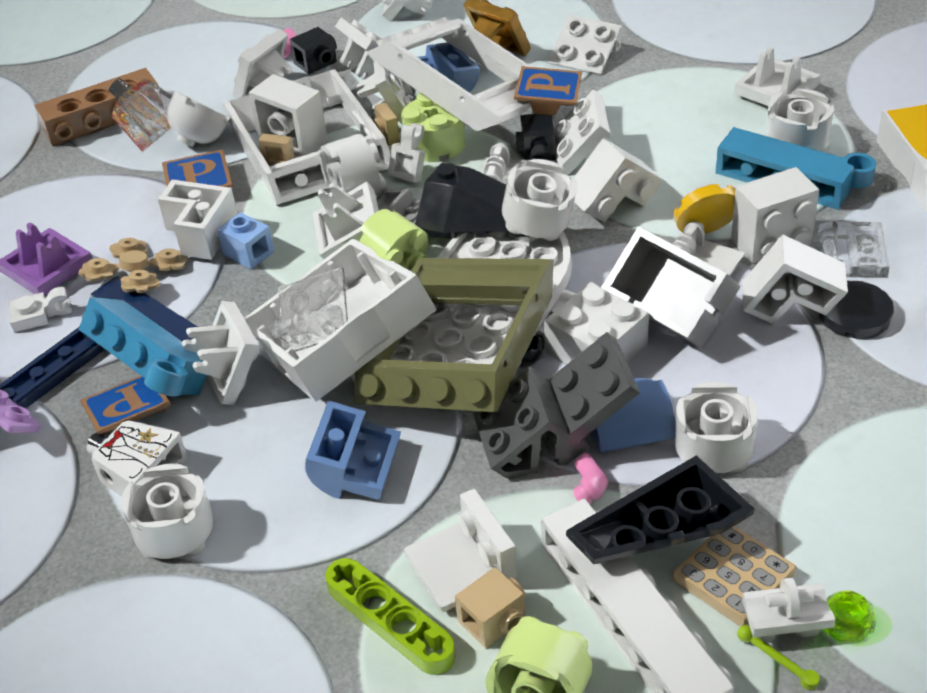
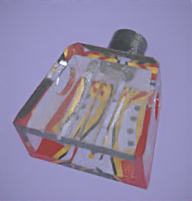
(141, 111)

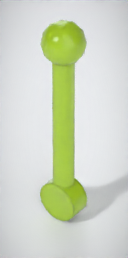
(808, 678)

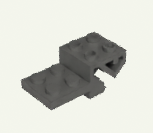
(556, 409)

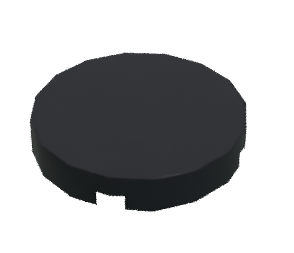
(862, 311)

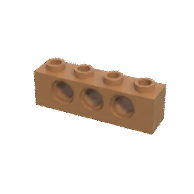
(83, 110)

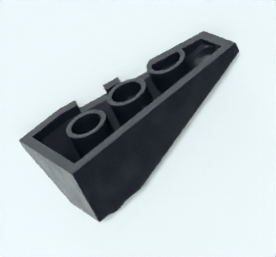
(461, 202)
(667, 511)

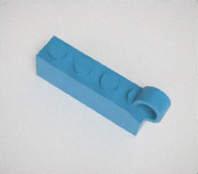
(754, 156)
(142, 346)

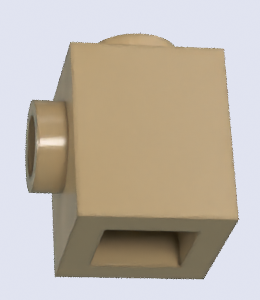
(490, 607)

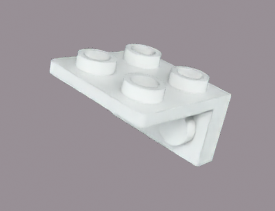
(462, 552)

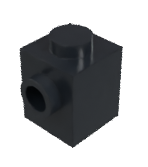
(313, 50)
(536, 137)

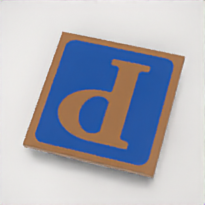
(547, 88)
(203, 168)
(123, 403)

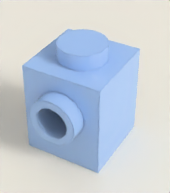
(245, 240)

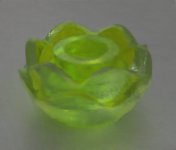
(853, 627)

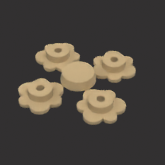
(133, 259)

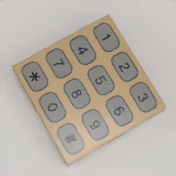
(728, 567)

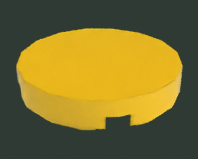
(706, 205)

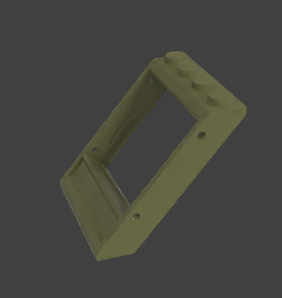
(463, 384)

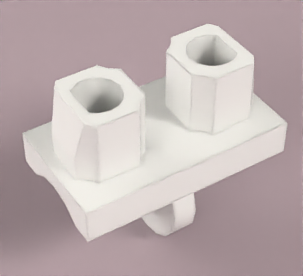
(788, 610)

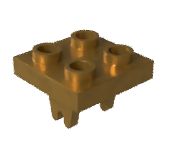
(498, 25)

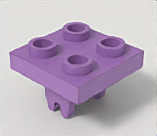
(43, 259)

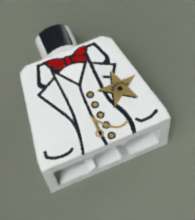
(132, 451)

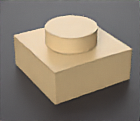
(387, 123)
(276, 148)

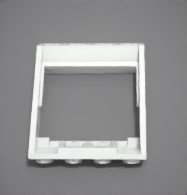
(477, 110)
(302, 174)

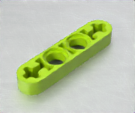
(384, 618)

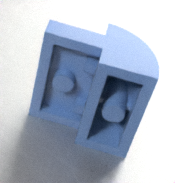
(452, 64)
(639, 422)
(350, 453)

